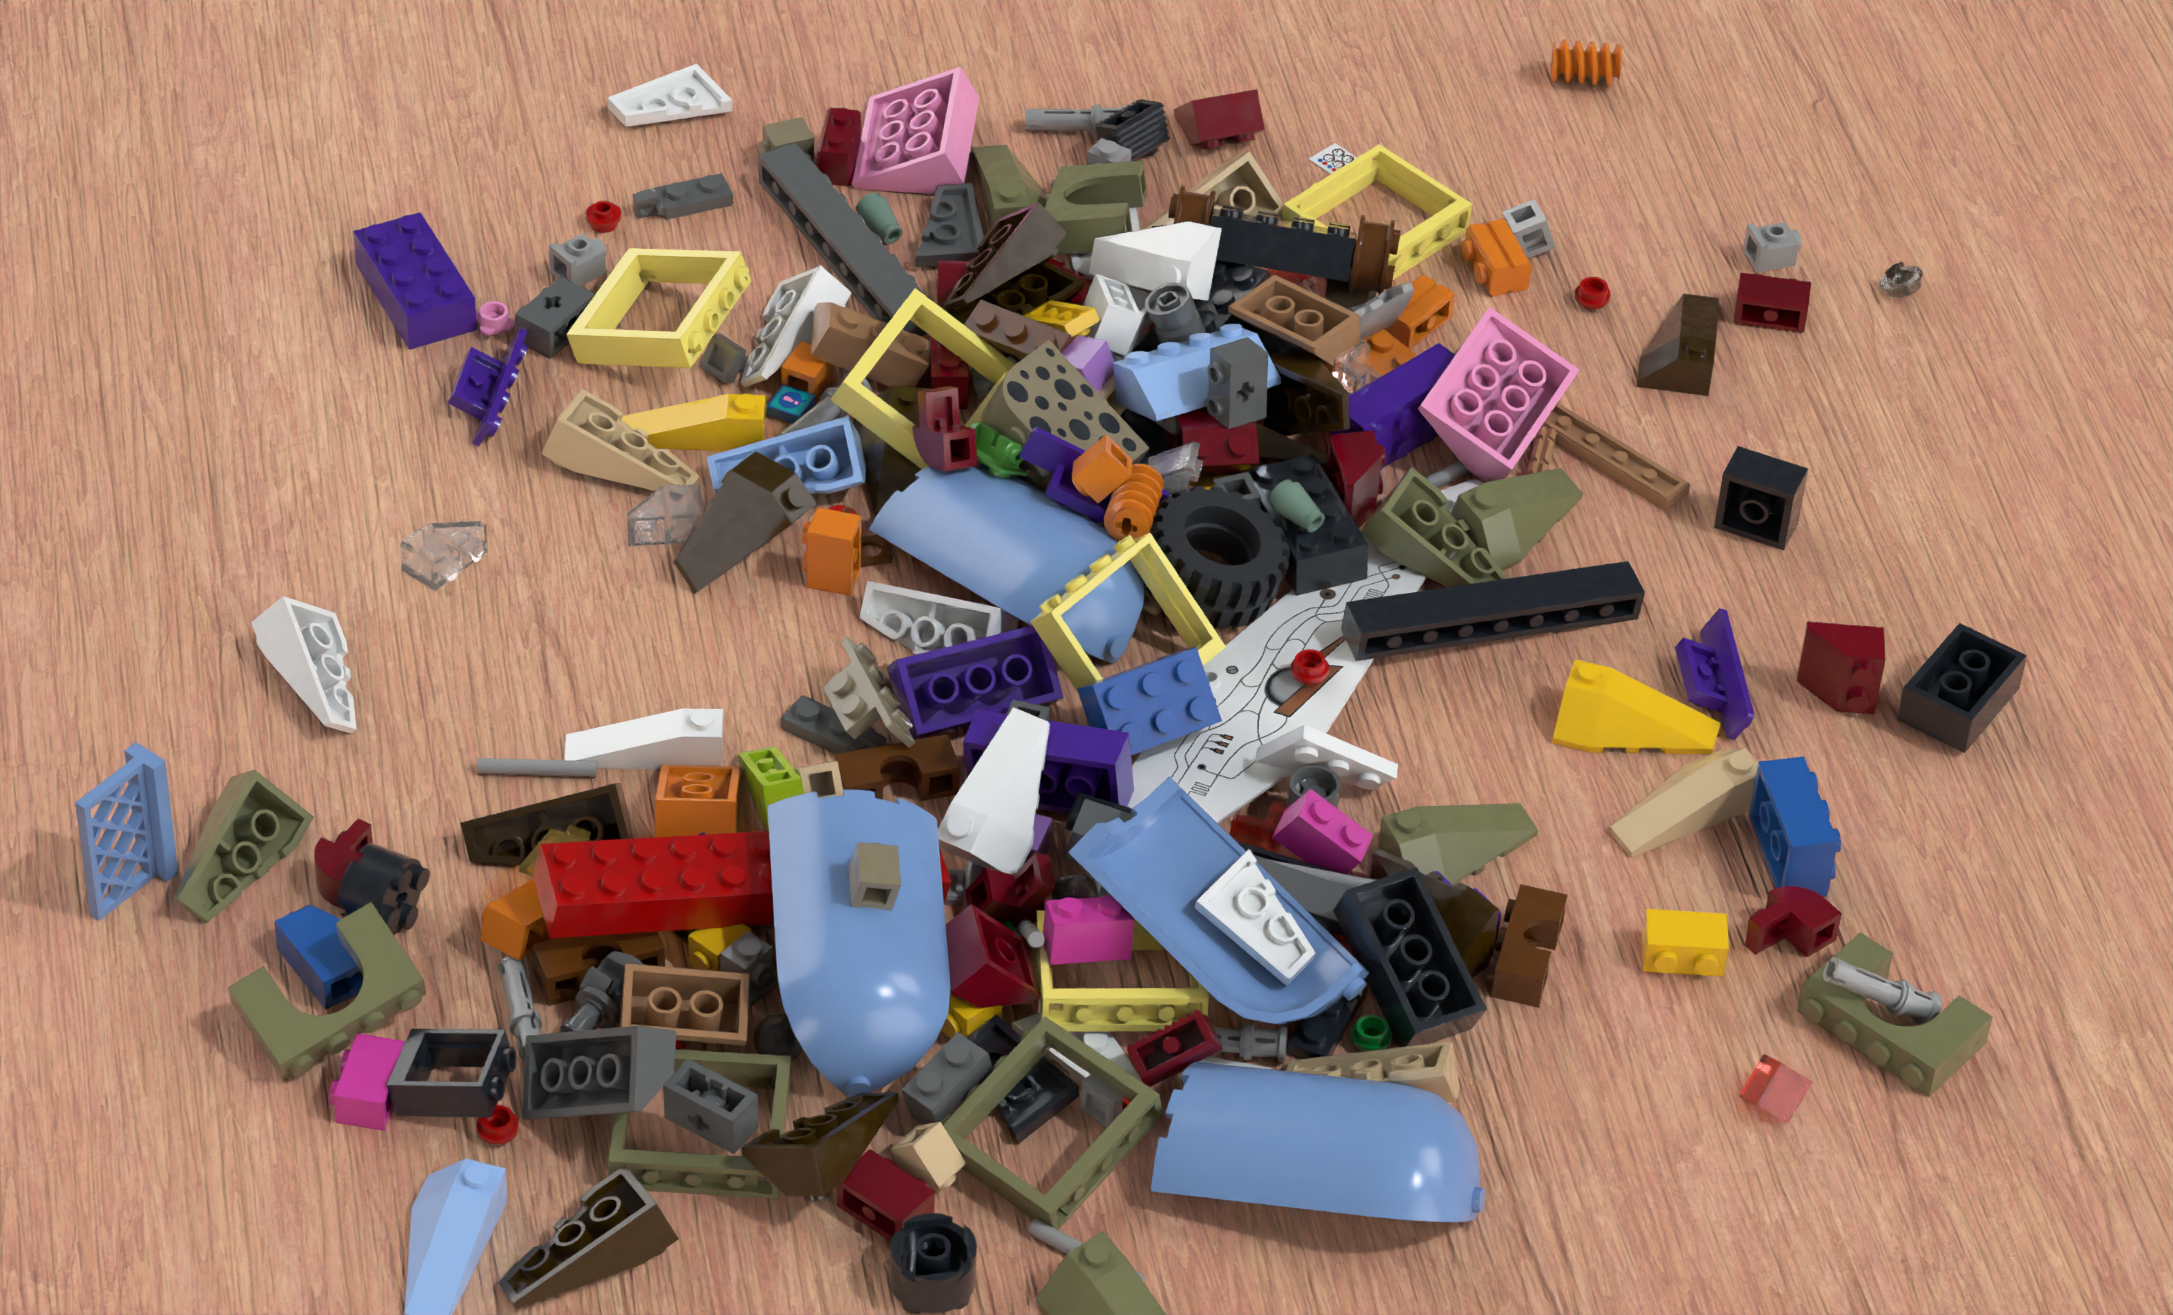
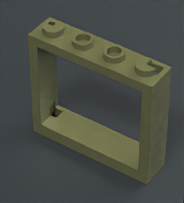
(1094, 1164)
(707, 1172)

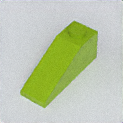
(769, 778)

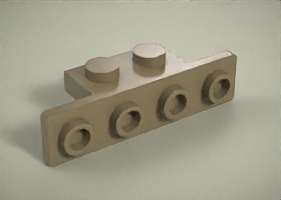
(862, 697)

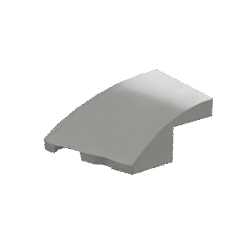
(1383, 309)

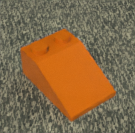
(696, 800)

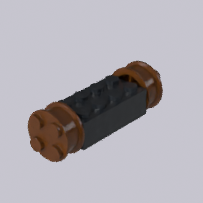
(1296, 244)

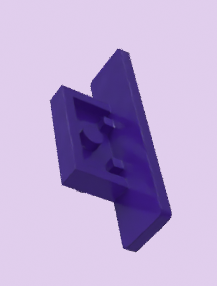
(483, 385)
(1057, 457)
(1715, 674)

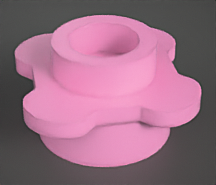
(494, 318)

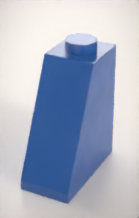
(315, 953)

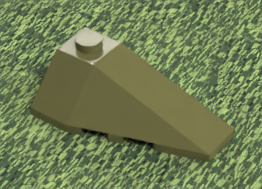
(1004, 182)
(1515, 512)
(1425, 536)
(1455, 837)
(241, 840)
(1097, 1282)

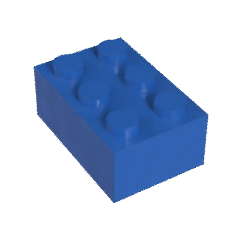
(1153, 700)
(1794, 825)

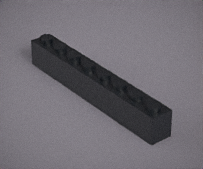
(1492, 610)

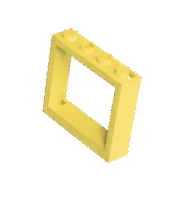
(1447, 209)
(947, 330)
(594, 332)
(1162, 583)
(1116, 1007)

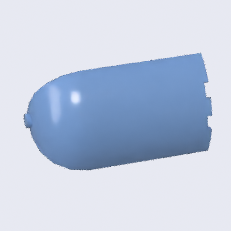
(1014, 550)
(1159, 871)
(858, 981)
(1318, 1145)

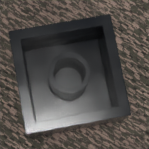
(1760, 498)

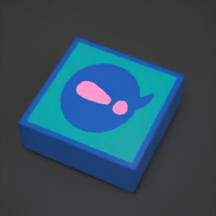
(790, 404)

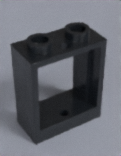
(431, 1048)

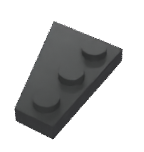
(952, 227)

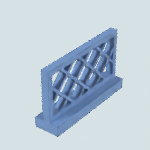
(149, 823)

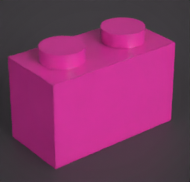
(1322, 834)
(1087, 930)
(362, 1090)

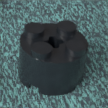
(388, 882)
(933, 1264)

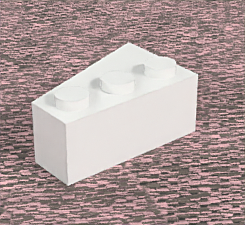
(1121, 314)

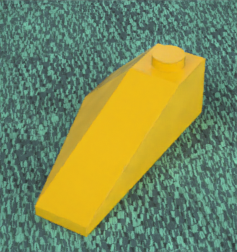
(705, 424)
(1619, 712)

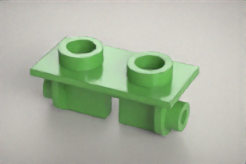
(997, 451)

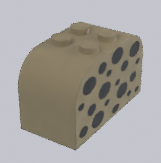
(1054, 396)

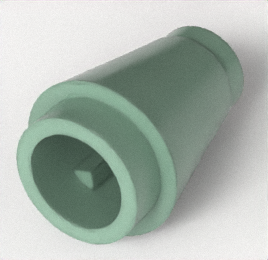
(879, 217)
(1295, 504)

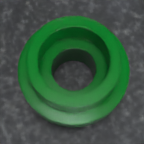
(1371, 1033)

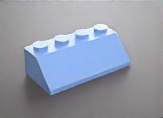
(1175, 374)

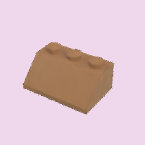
(1299, 318)
(845, 335)
(690, 1001)

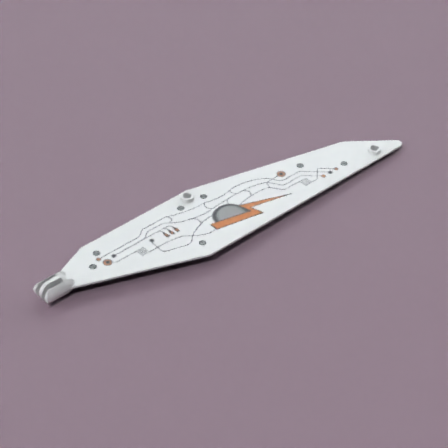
(1263, 699)

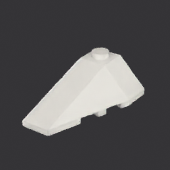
(790, 320)

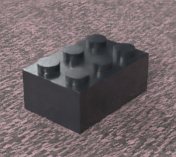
(1961, 687)

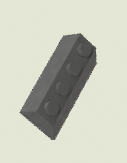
(595, 1071)

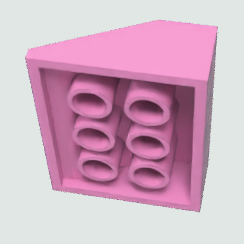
(918, 135)
(1496, 396)

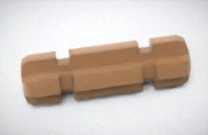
(1542, 450)

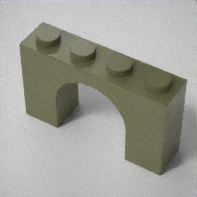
(1095, 201)
(299, 1039)
(1917, 1054)

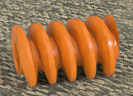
(1586, 62)
(1134, 503)

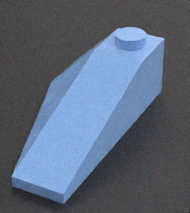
(822, 456)
(449, 1233)

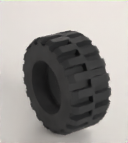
(1234, 531)

